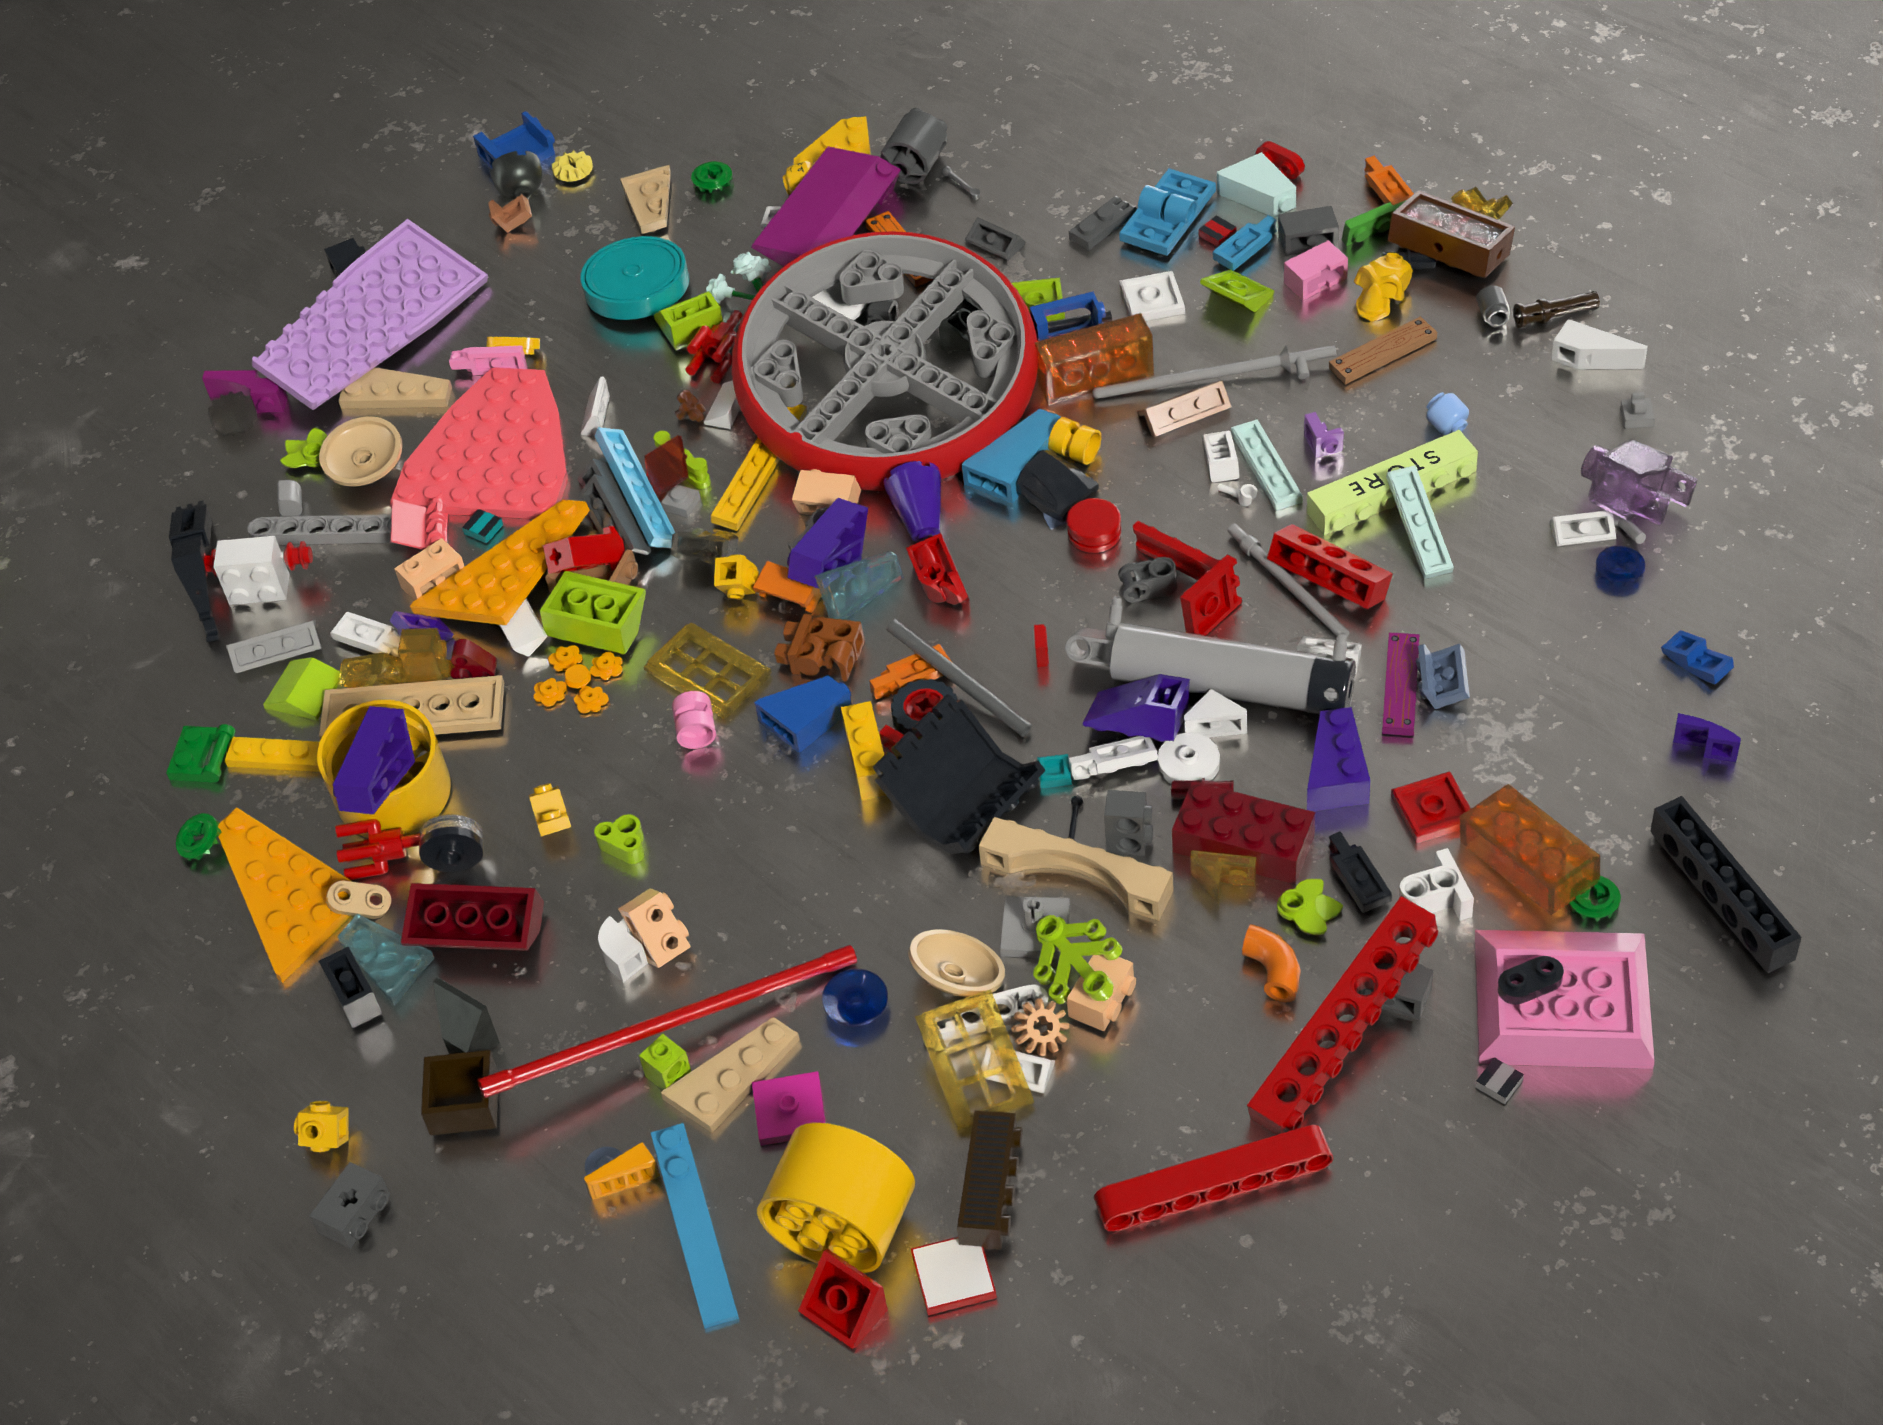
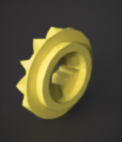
(565, 172)

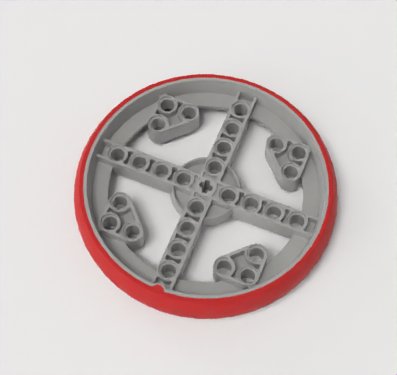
(884, 356)

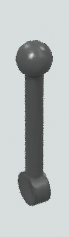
(974, 192)

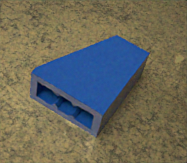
(804, 711)

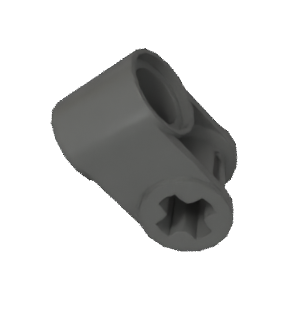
(1151, 579)

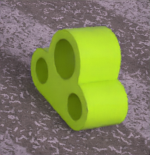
(621, 845)

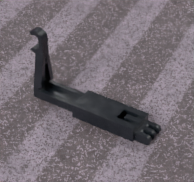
(188, 559)

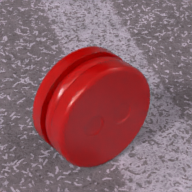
(1094, 525)

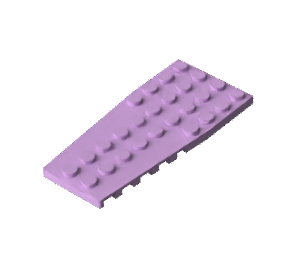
(369, 314)

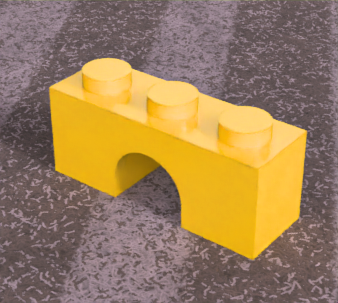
(864, 746)

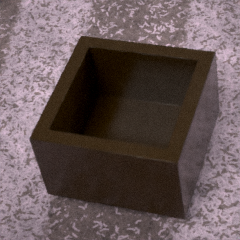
(452, 1093)

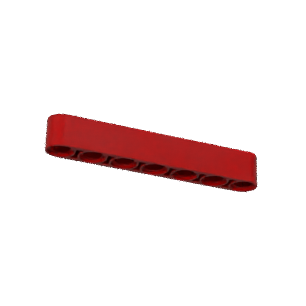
(1213, 1178)

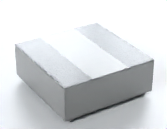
(1499, 1080)

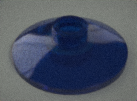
(852, 987)

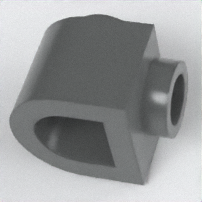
(882, 311)

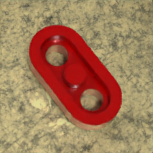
(1284, 159)

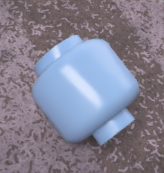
(1447, 413)

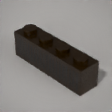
(988, 1180)

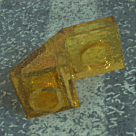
(1475, 201)
(367, 669)

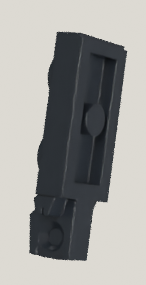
(1358, 874)

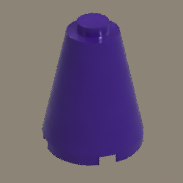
(916, 497)

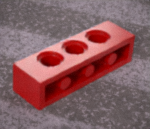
(1329, 566)

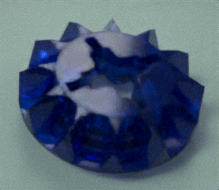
(1621, 556)

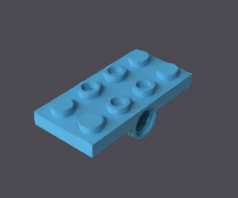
(1167, 211)

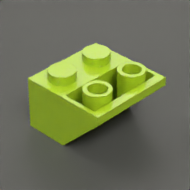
(684, 319)

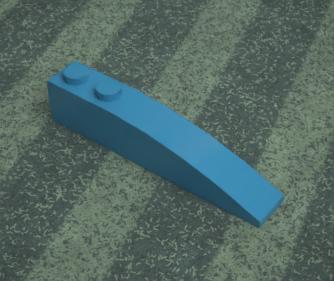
(694, 1226)

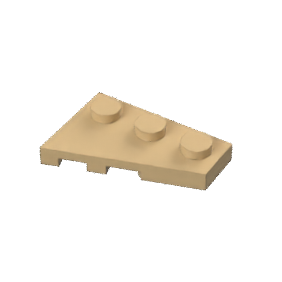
(649, 197)

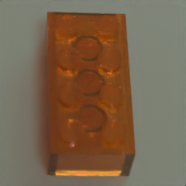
(1094, 358)
(1530, 849)

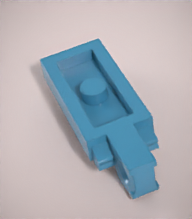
(1245, 243)

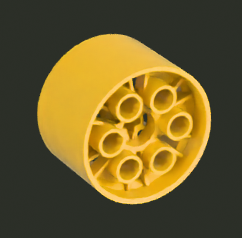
(419, 793)
(836, 1195)

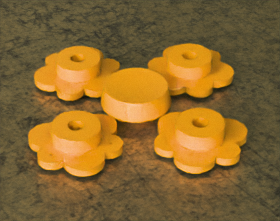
(578, 677)

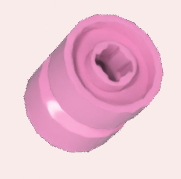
(693, 720)

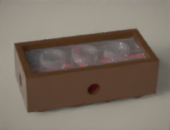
(1451, 234)

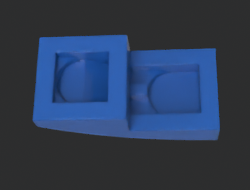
(1693, 656)

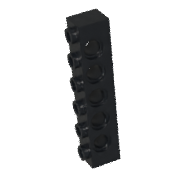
(1725, 884)

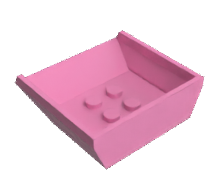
(1589, 1021)

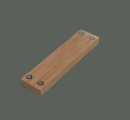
(1382, 350)

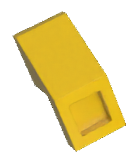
(549, 809)

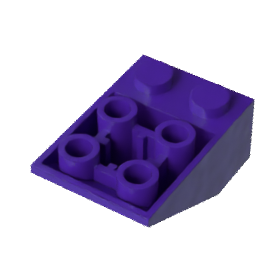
(1142, 708)

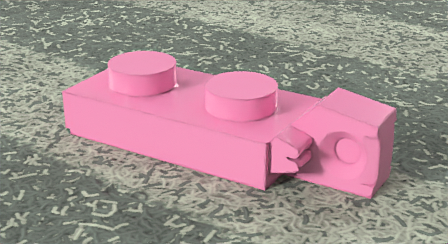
(482, 359)

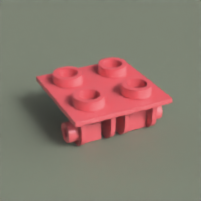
(418, 525)

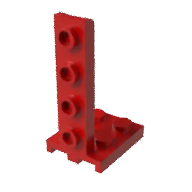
(1215, 591)

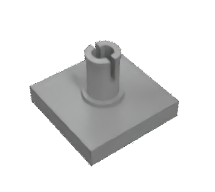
(1021, 920)

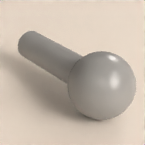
(1630, 528)

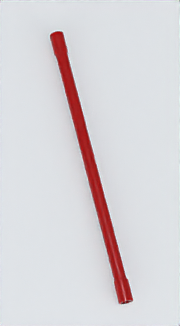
(510, 1078)

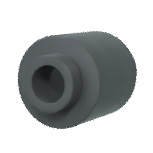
(1493, 305)

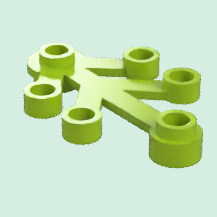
(1053, 933)

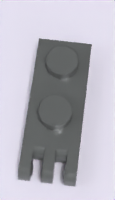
(1101, 223)

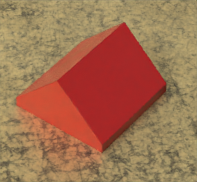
(843, 1300)

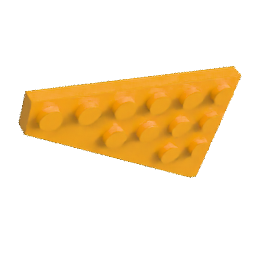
(503, 576)
(282, 891)

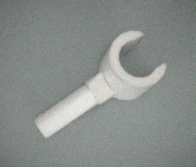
(1244, 494)

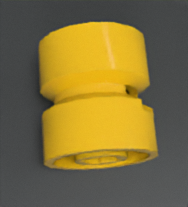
(1076, 441)

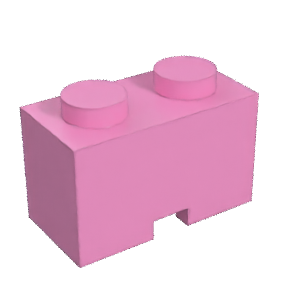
(1314, 269)

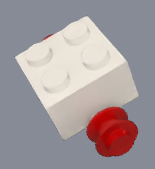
(255, 568)

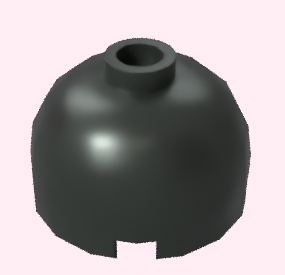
(516, 174)

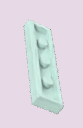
(1266, 465)
(1419, 522)

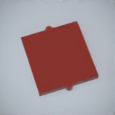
(666, 465)

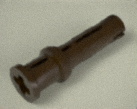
(1544, 310)

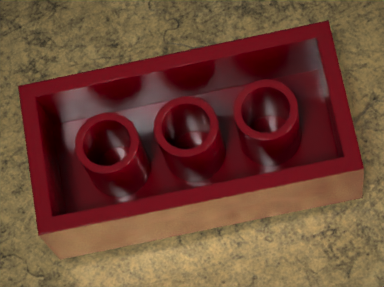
(1245, 826)

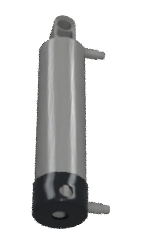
(1227, 666)

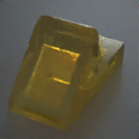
(1218, 868)

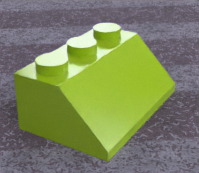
(593, 612)

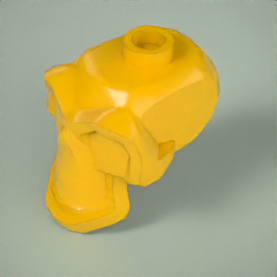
(1381, 281)

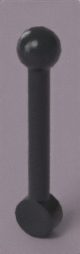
(1076, 802)

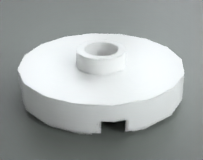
(1202, 764)

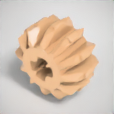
(1033, 1036)

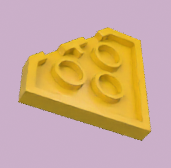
(846, 134)

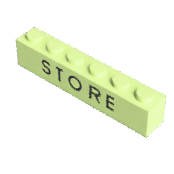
(1368, 490)

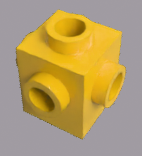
(735, 576)
(322, 1126)

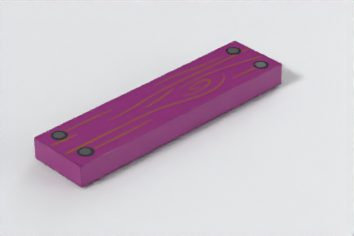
(1400, 684)

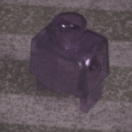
(1634, 479)

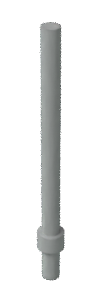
(1252, 547)

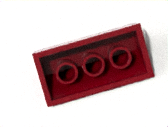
(472, 917)

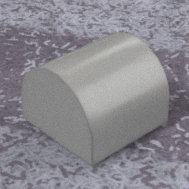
(289, 498)

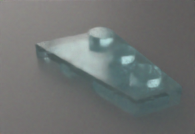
(857, 584)
(383, 957)

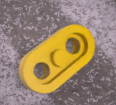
(528, 344)

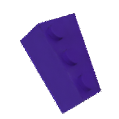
(830, 542)
(374, 761)
(1338, 764)

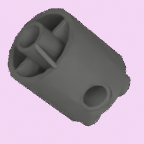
(915, 145)

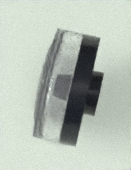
(451, 843)

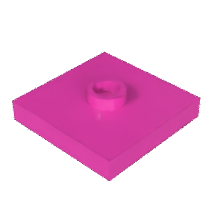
(787, 1104)

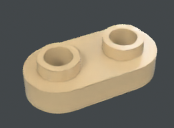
(358, 899)

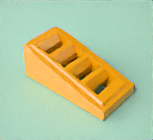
(623, 1172)

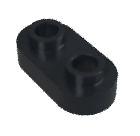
(1532, 979)

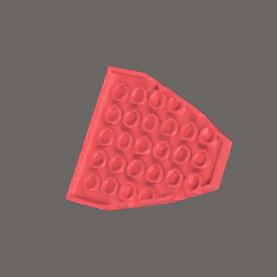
(492, 450)

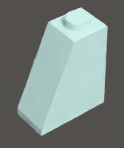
(1257, 185)

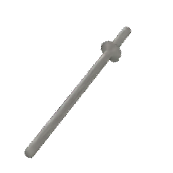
(1284, 360)

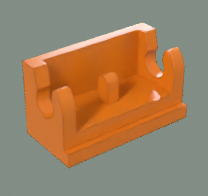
(775, 582)

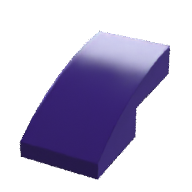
(1716, 740)

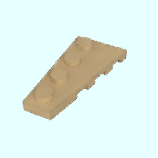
(395, 390)
(726, 1079)

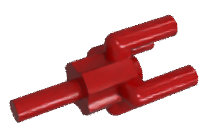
(716, 345)
(380, 846)

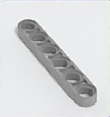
(330, 526)

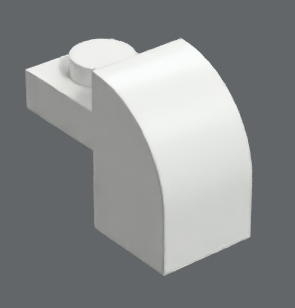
(620, 949)

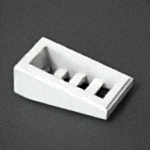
(1221, 459)

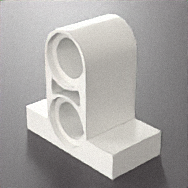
(1439, 887)

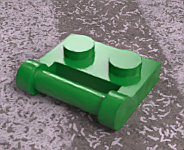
(193, 751)

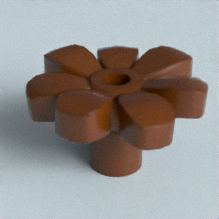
(689, 407)

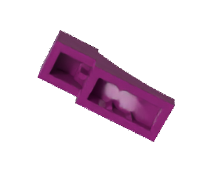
(264, 393)

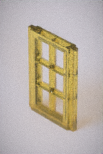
(735, 658)
(1003, 1049)

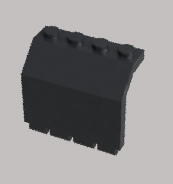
(952, 777)

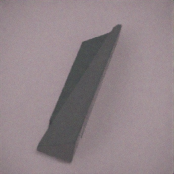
(610, 506)

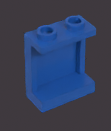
(527, 137)

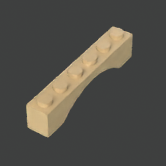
(1018, 848)

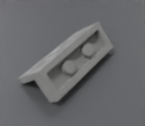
(274, 646)

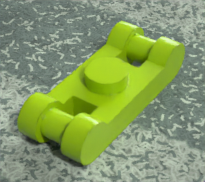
(696, 467)

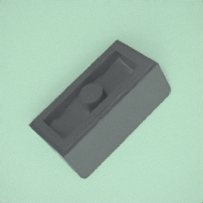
(994, 239)

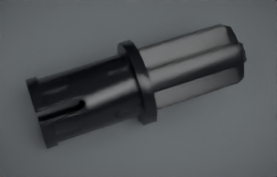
(1416, 260)

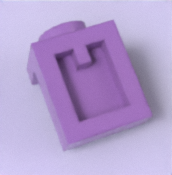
(1320, 439)

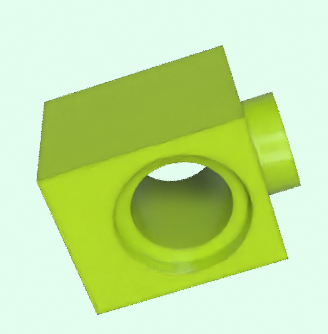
(664, 1062)

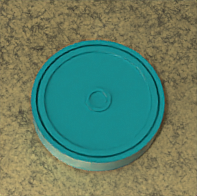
(635, 277)

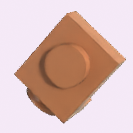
(510, 215)

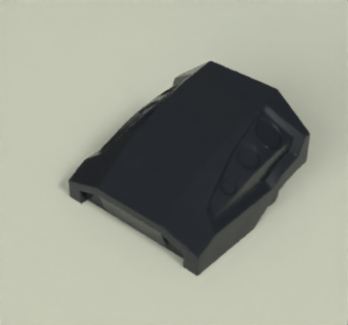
(1054, 484)

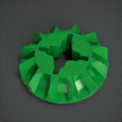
(719, 171)
(197, 826)
(1608, 900)

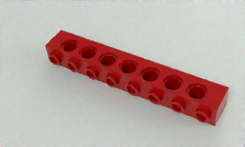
(1403, 920)

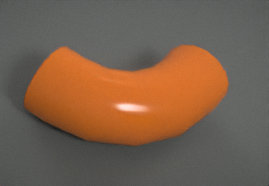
(1278, 959)

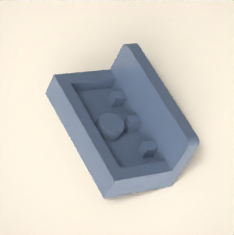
(1443, 675)

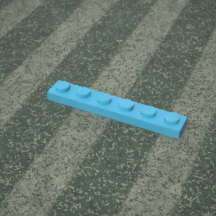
(635, 487)

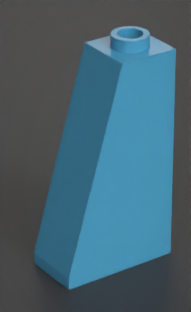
(1002, 462)

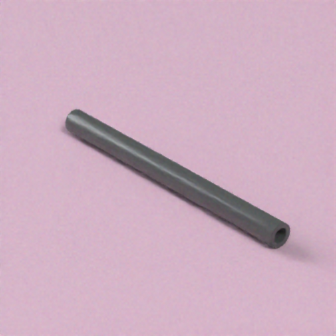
(959, 677)

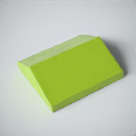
(1238, 289)
(303, 688)

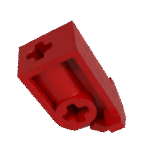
(585, 552)
(937, 571)

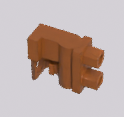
(820, 644)

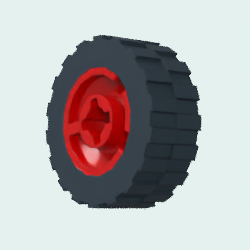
(916, 701)

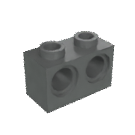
(1127, 823)

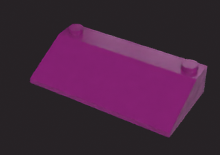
(827, 203)

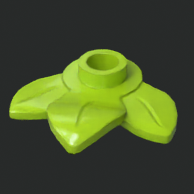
(304, 451)
(1312, 906)

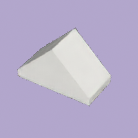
(1216, 717)

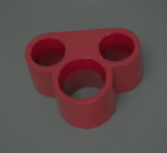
(471, 661)

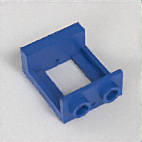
(1085, 300)

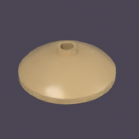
(360, 451)
(956, 962)

